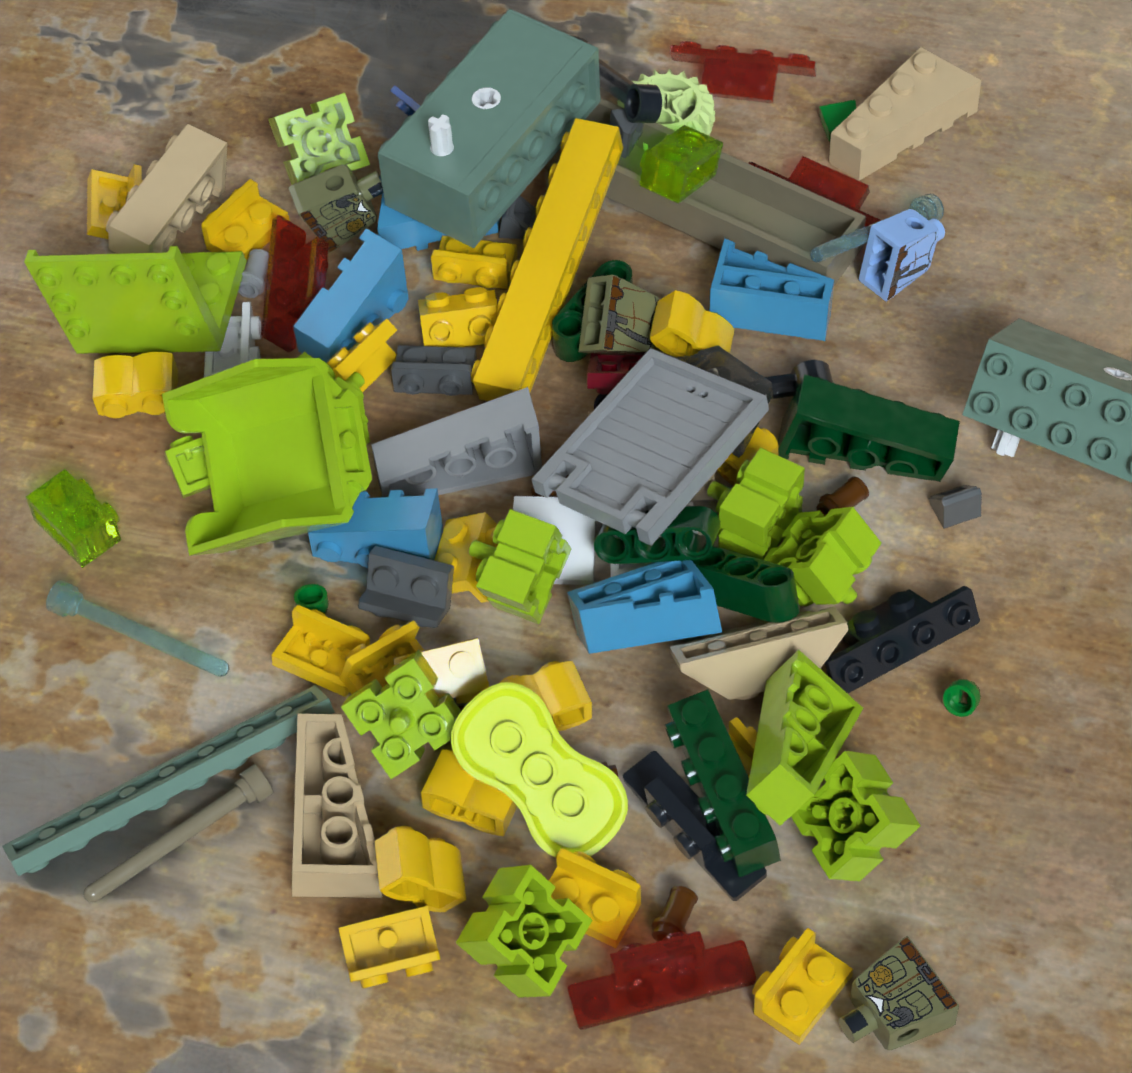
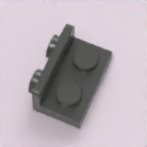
(433, 370)
(407, 587)

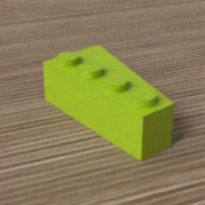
(797, 736)

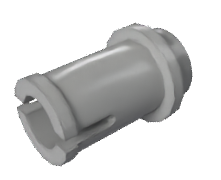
(254, 274)

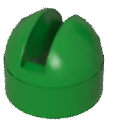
(312, 597)
(954, 694)

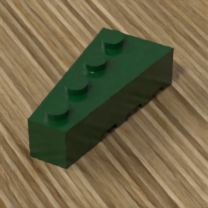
(866, 431)

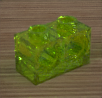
(680, 163)
(74, 517)

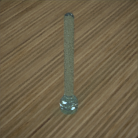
(926, 205)
(67, 600)

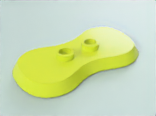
(514, 746)

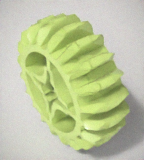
(683, 102)

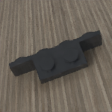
(898, 633)
(676, 807)

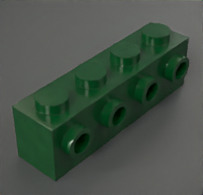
(718, 771)

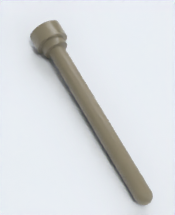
(249, 788)

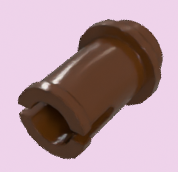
(847, 495)
(675, 913)

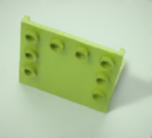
(141, 299)

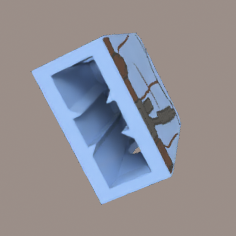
(899, 252)

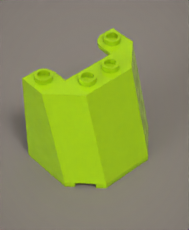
(277, 449)

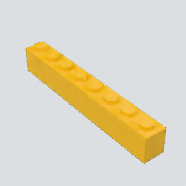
(549, 260)

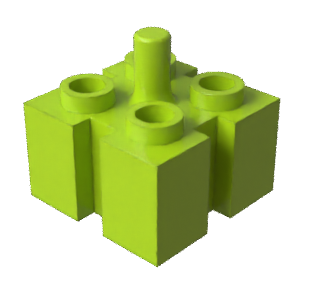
(319, 139)
(760, 505)
(826, 554)
(523, 565)
(403, 714)
(854, 817)
(524, 931)

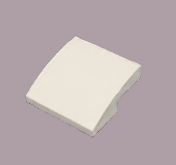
(576, 530)

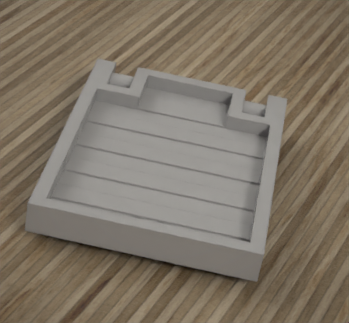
(651, 445)

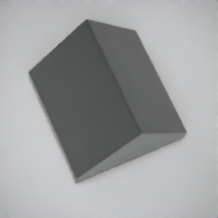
(629, 131)
(517, 219)
(957, 505)

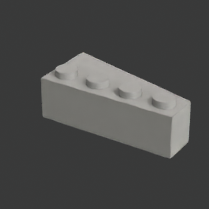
(464, 449)

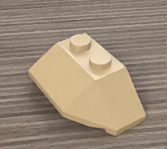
(746, 656)

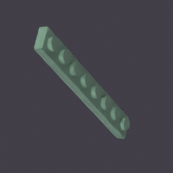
(155, 787)

